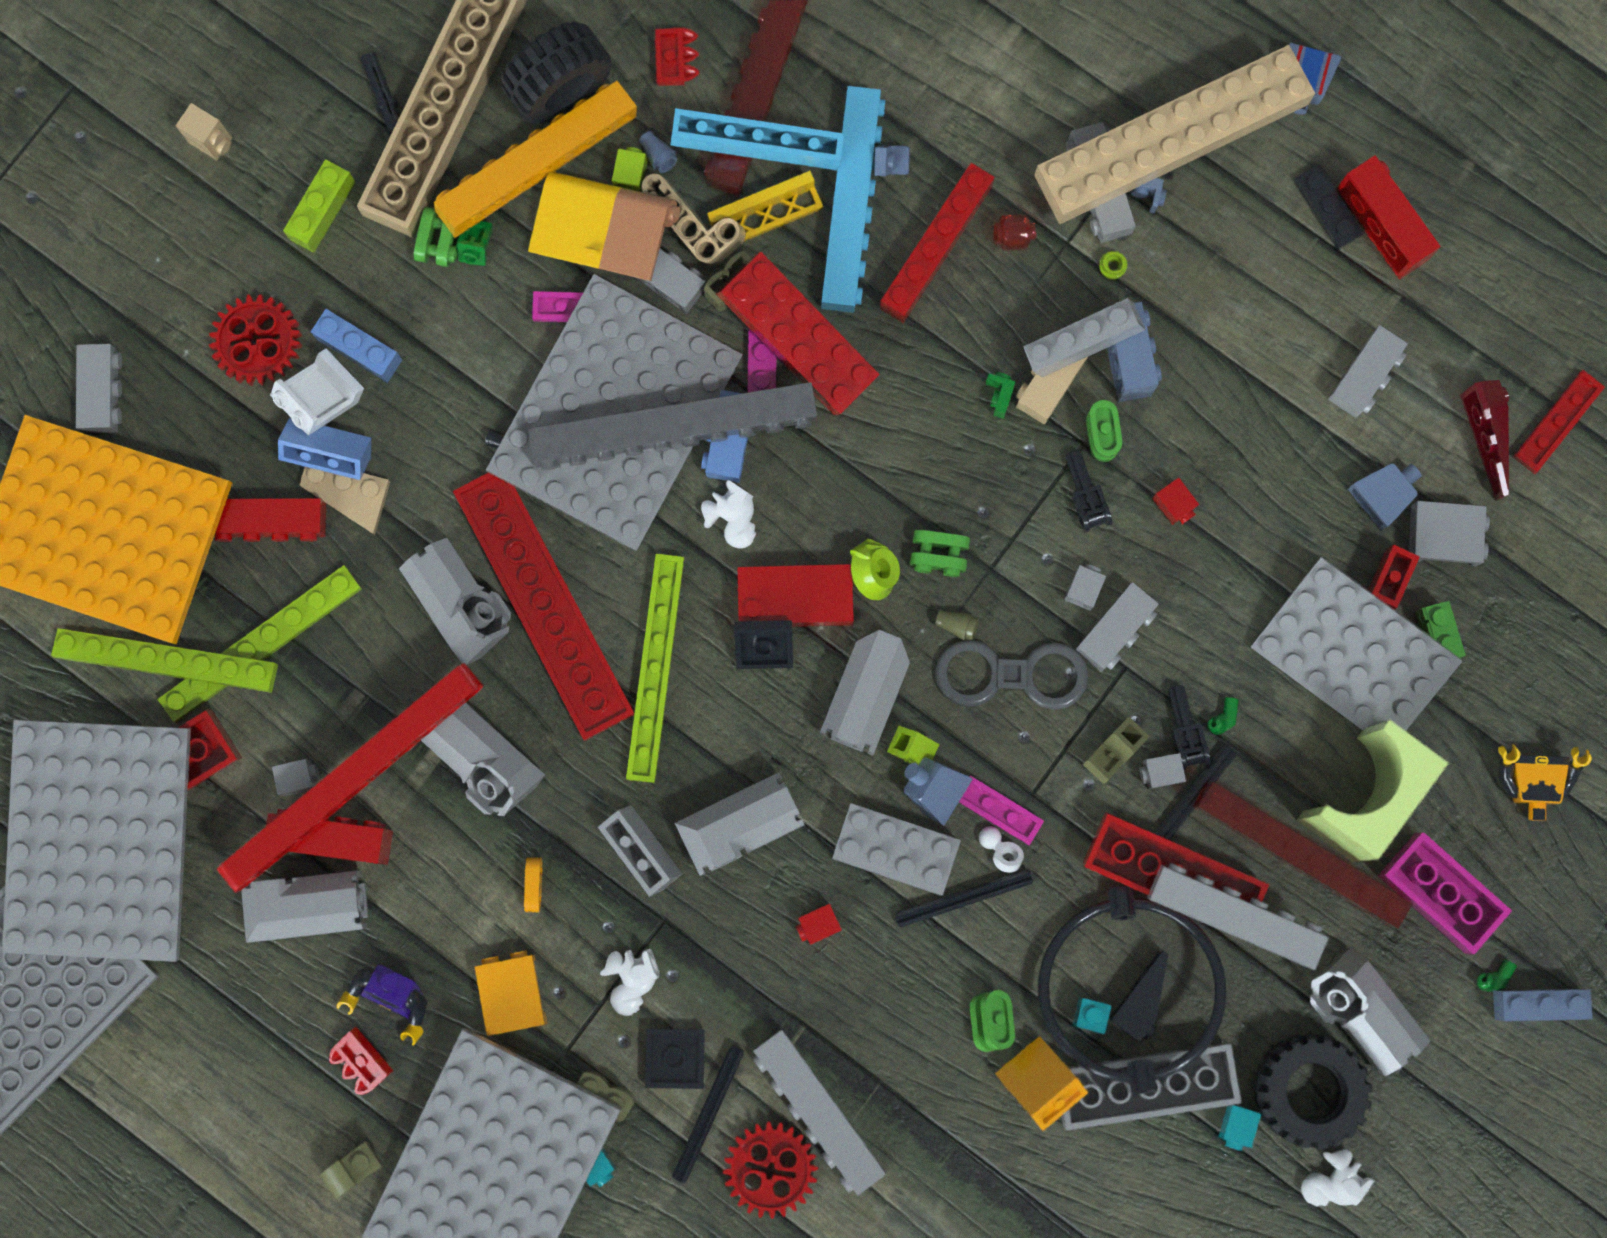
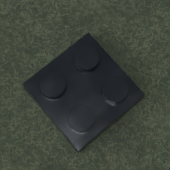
(763, 644)
(675, 1058)

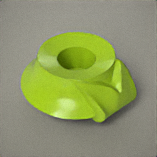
(874, 569)

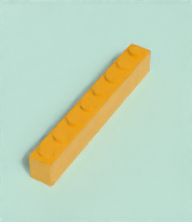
(535, 158)

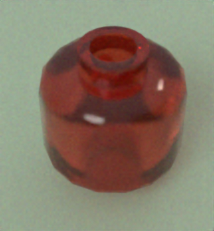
(1014, 232)

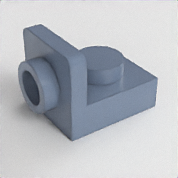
(892, 160)
(1152, 189)

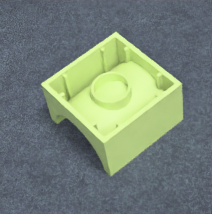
(1403, 777)

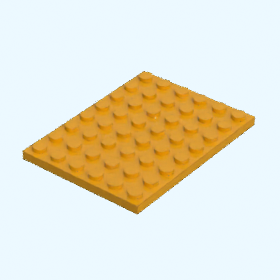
(105, 528)

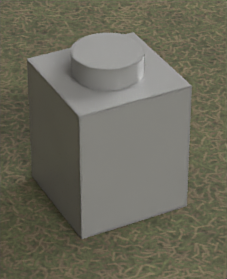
(1085, 586)
(1162, 771)
(295, 777)

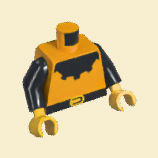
(1539, 778)

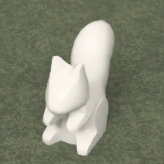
(735, 508)
(637, 978)
(1343, 1185)

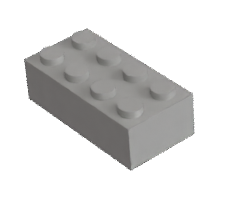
(896, 849)

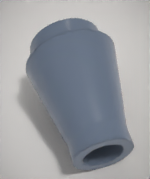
(659, 154)

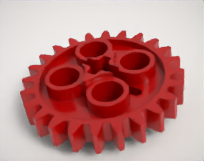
(257, 364)
(764, 1197)

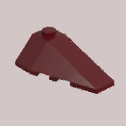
(1489, 420)

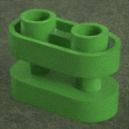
(445, 250)
(1104, 431)
(951, 564)
(992, 1021)

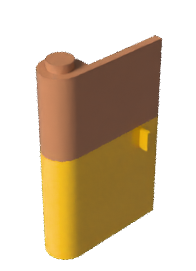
(601, 225)

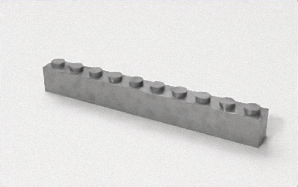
(673, 425)

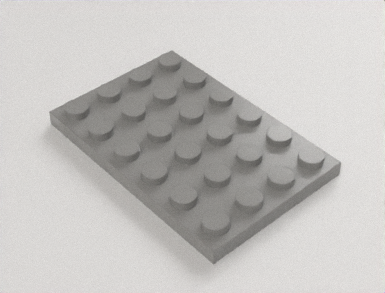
(1355, 650)

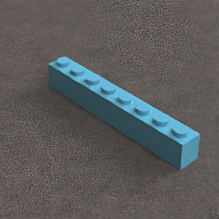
(851, 200)

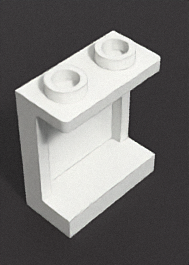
(317, 393)

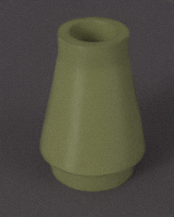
(959, 624)

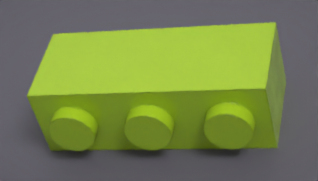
(319, 206)

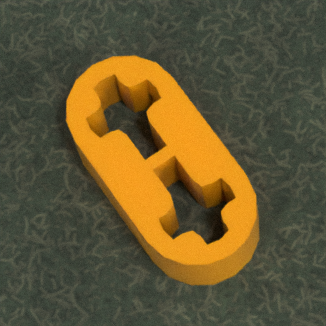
(533, 884)

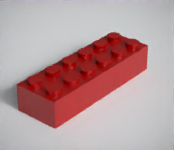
(797, 333)
(1135, 855)

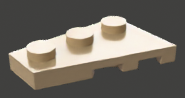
(354, 498)

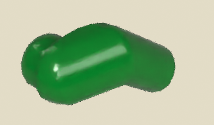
(1225, 720)
(1496, 980)

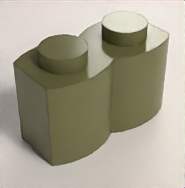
(721, 278)
(602, 1087)

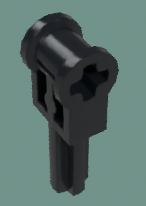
(1088, 499)
(1187, 737)

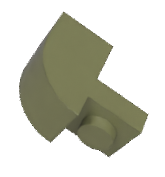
(1116, 750)
(351, 1170)

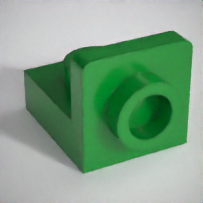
(474, 243)
(1000, 398)

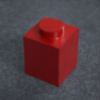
(1176, 502)
(818, 925)

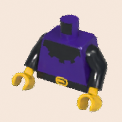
(390, 992)

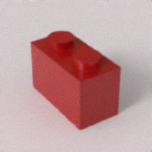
(1393, 575)

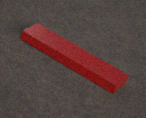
(1558, 421)

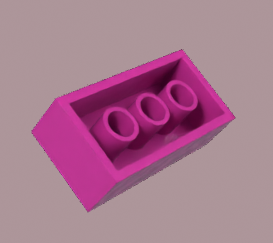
(1444, 893)

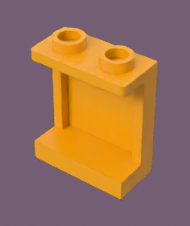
(510, 993)
(1041, 1083)

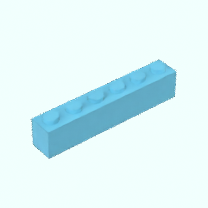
(757, 139)

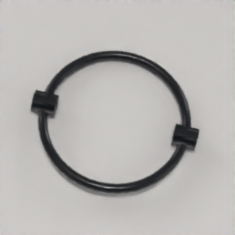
(1140, 1072)

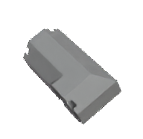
(455, 601)
(867, 691)
(484, 759)
(739, 823)
(304, 906)
(1368, 1011)

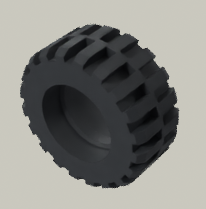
(555, 72)
(1351, 1097)

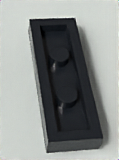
(1328, 207)

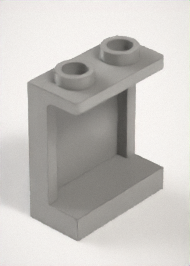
(1449, 532)

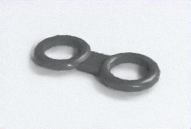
(1011, 674)

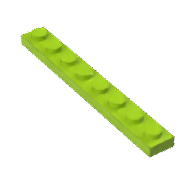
(267, 638)
(164, 660)
(655, 668)

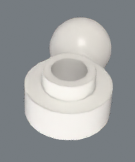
(991, 839)

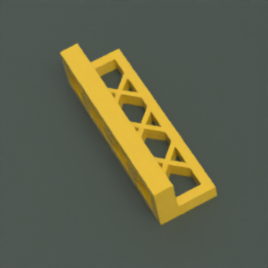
(767, 199)

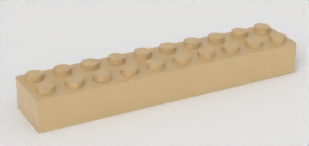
(438, 112)
(1174, 134)

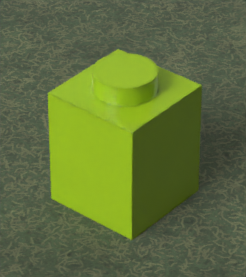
(629, 169)
(912, 746)

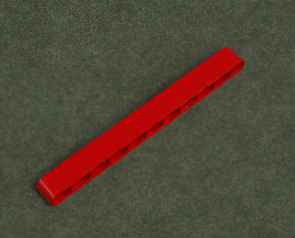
(350, 778)

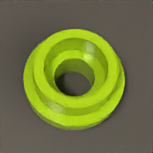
(1119, 259)

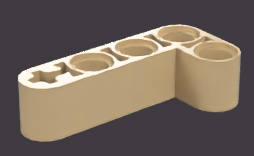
(703, 236)

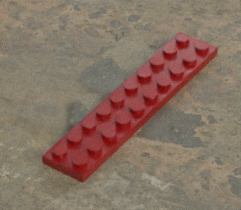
(544, 604)

